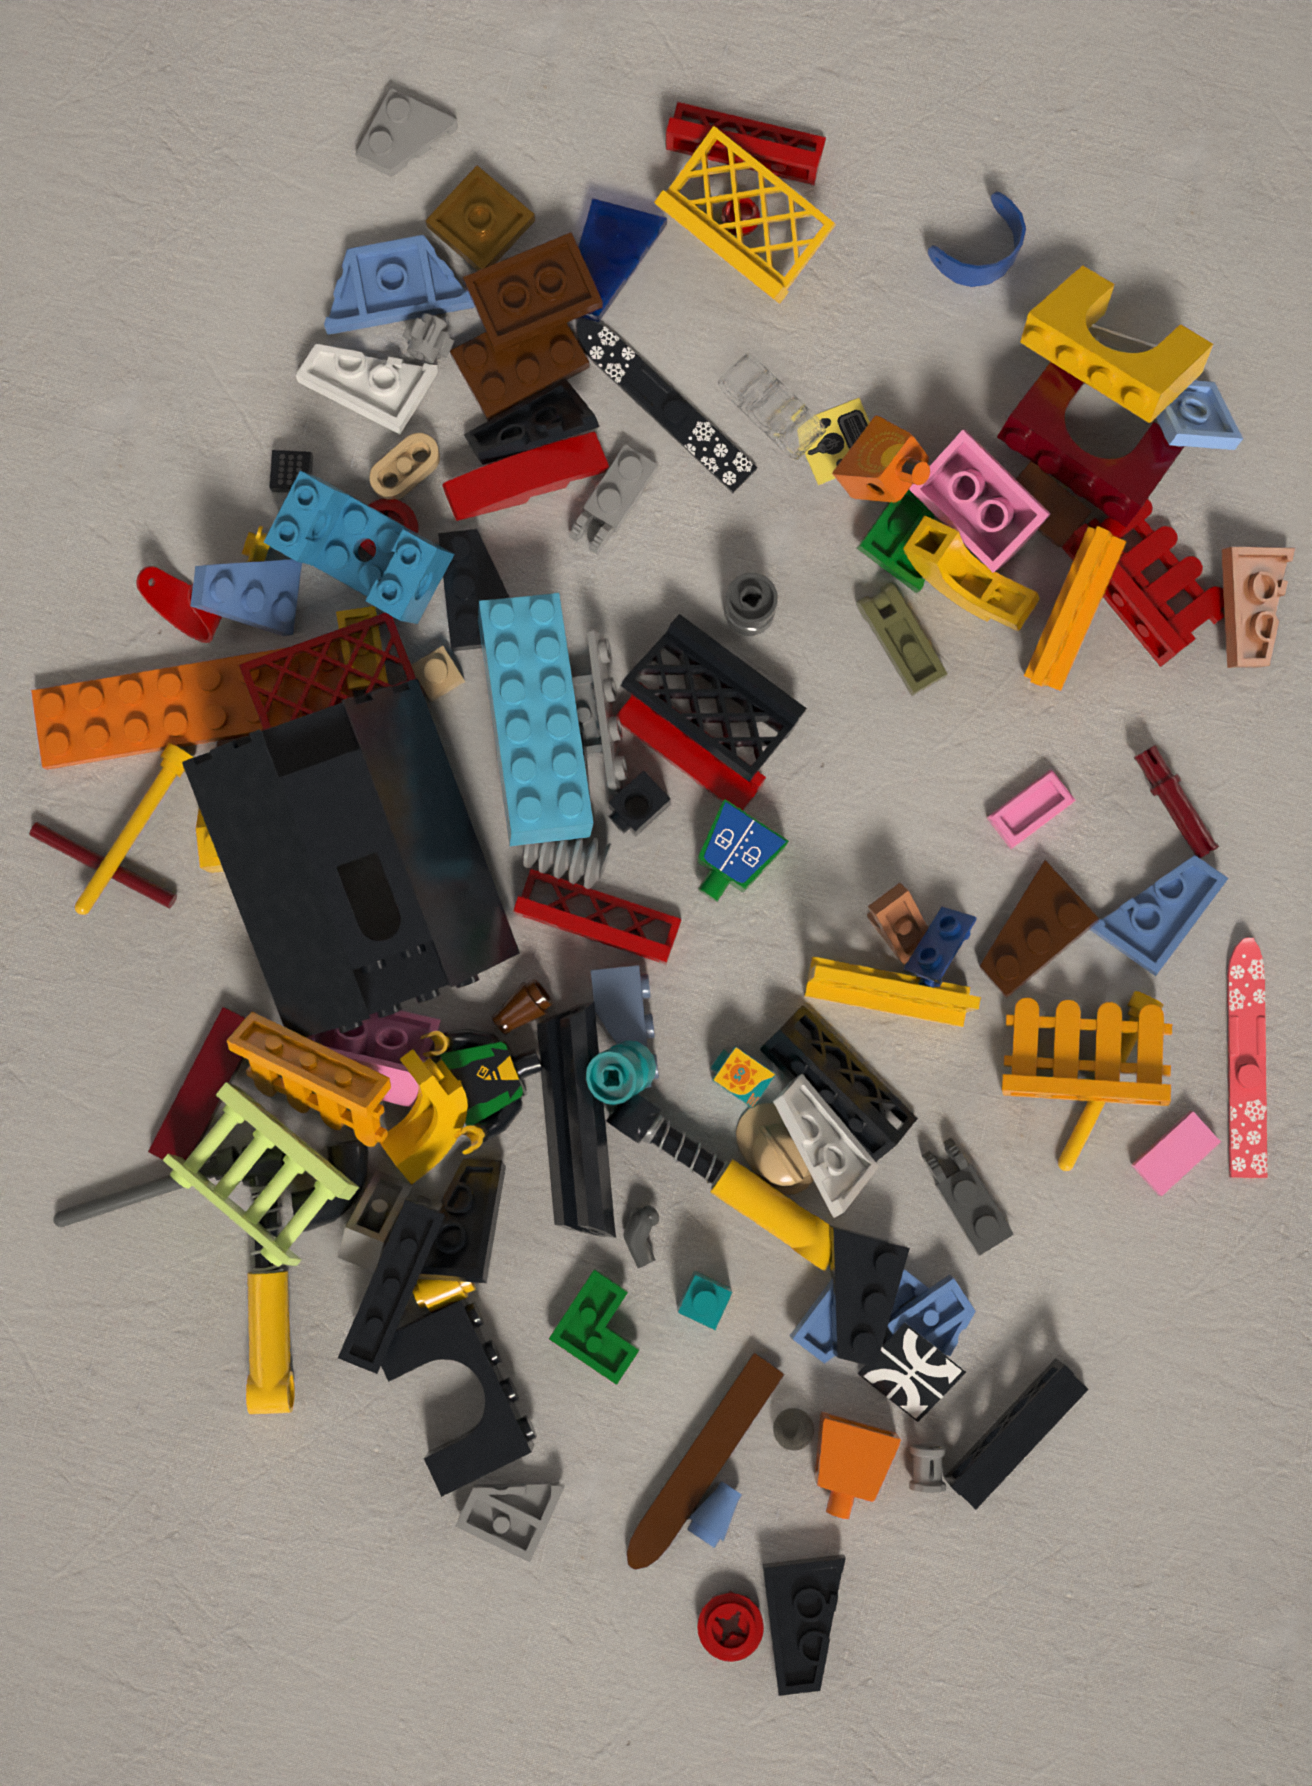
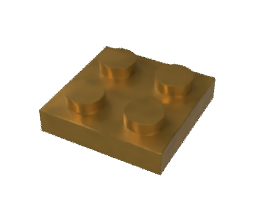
(480, 219)

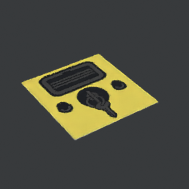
(842, 428)

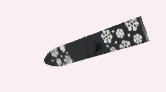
(664, 405)

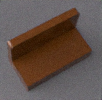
(1065, 510)

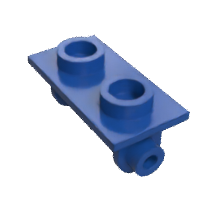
(939, 946)

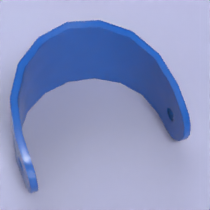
(982, 275)

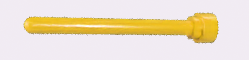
(171, 767)
(1093, 1109)

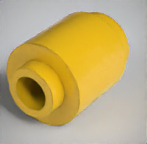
(439, 1294)

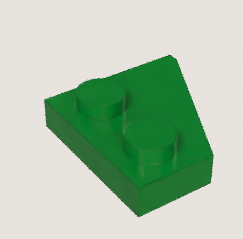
(890, 534)

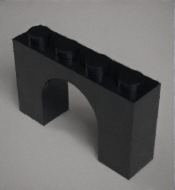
(501, 1432)

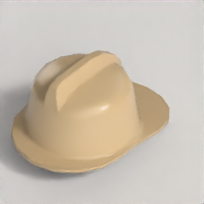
(771, 1150)

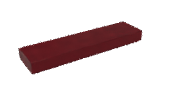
(197, 1098)

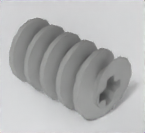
(569, 856)

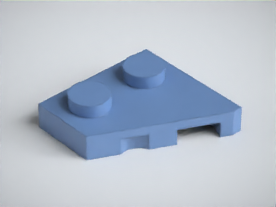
(937, 1315)

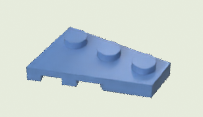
(250, 593)
(1162, 915)
(815, 1328)

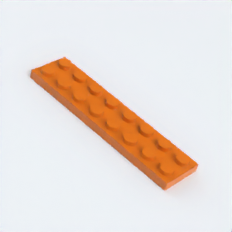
(171, 706)

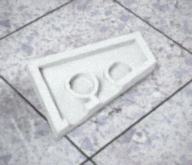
(370, 386)

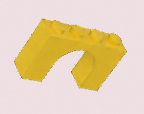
(1136, 381)

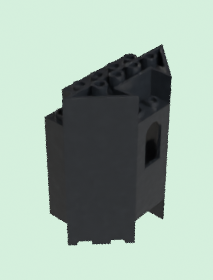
(328, 793)

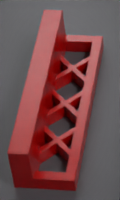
(779, 157)
(688, 755)
(593, 930)

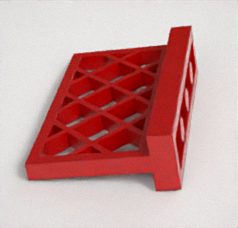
(325, 640)

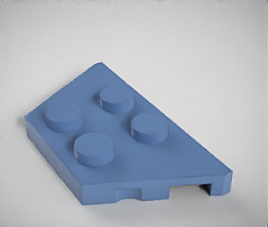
(393, 285)

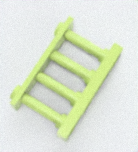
(298, 1159)

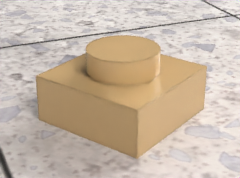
(437, 673)

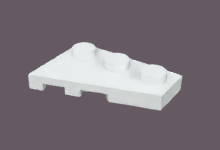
(826, 1145)

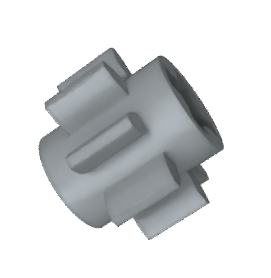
(428, 338)

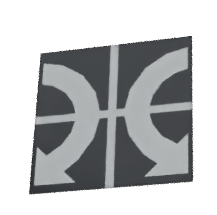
(912, 1372)

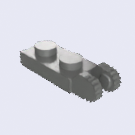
(969, 1201)

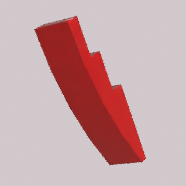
(525, 475)

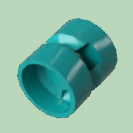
(620, 1072)

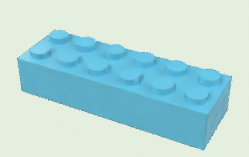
(534, 719)

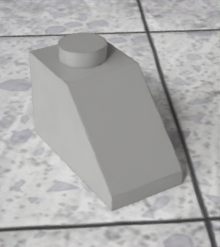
(373, 1220)

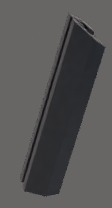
(575, 1123)

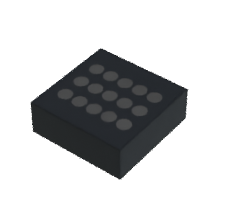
(286, 467)

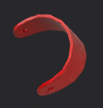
(172, 601)

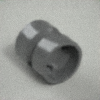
(750, 604)

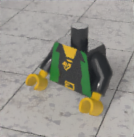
(488, 1077)

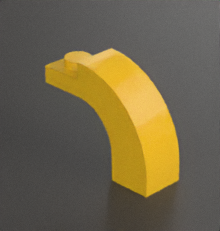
(952, 570)
(430, 1126)

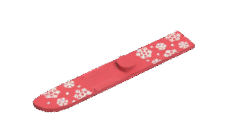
(1247, 1062)

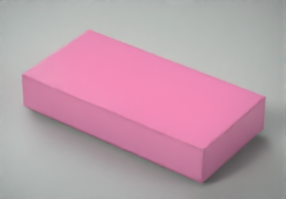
(1031, 809)
(1175, 1153)

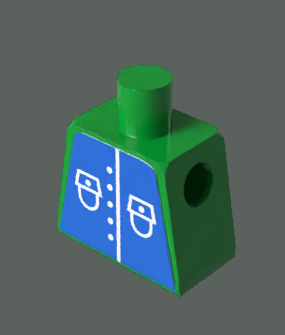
(736, 851)

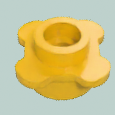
(255, 547)

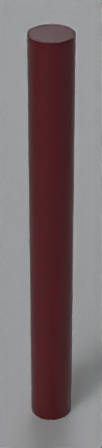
(94, 860)

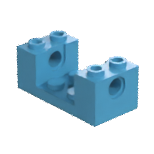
(325, 531)

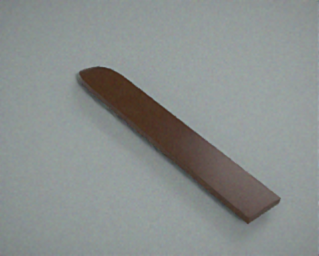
(702, 1462)

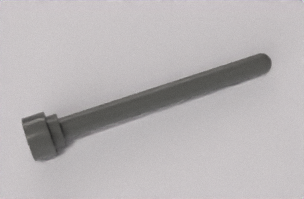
(215, 1169)

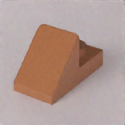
(898, 921)

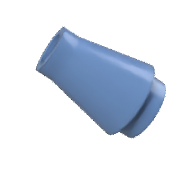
(714, 1515)

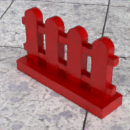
(1144, 604)

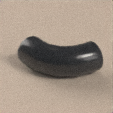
(352, 1161)

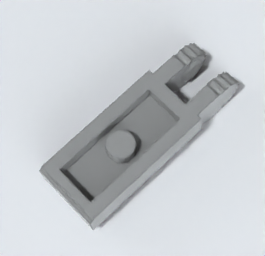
(615, 496)

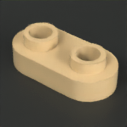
(401, 465)

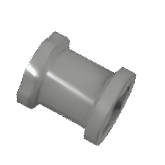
(927, 1468)

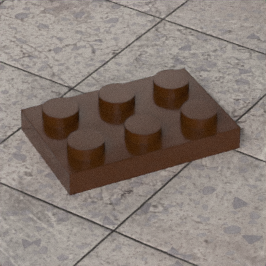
(533, 292)
(519, 371)

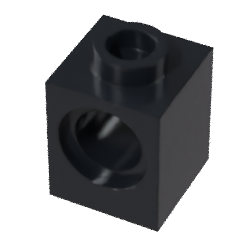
(643, 787)

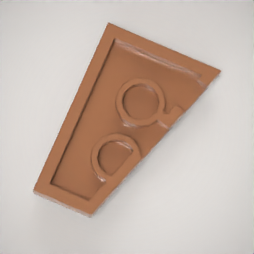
(1251, 599)

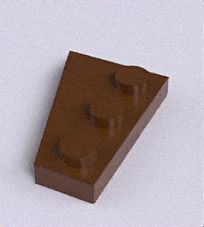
(1037, 931)

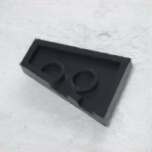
(532, 423)
(466, 582)
(469, 1224)
(865, 1287)
(801, 1615)

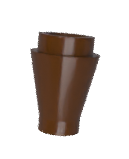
(523, 1006)

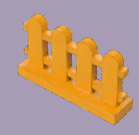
(1107, 1065)
(309, 1069)

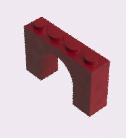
(1112, 485)

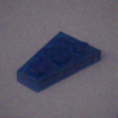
(614, 246)

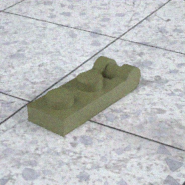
(902, 639)

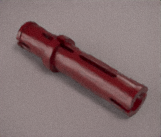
(1176, 802)

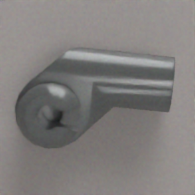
(637, 1232)

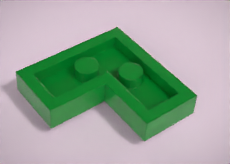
(585, 1330)

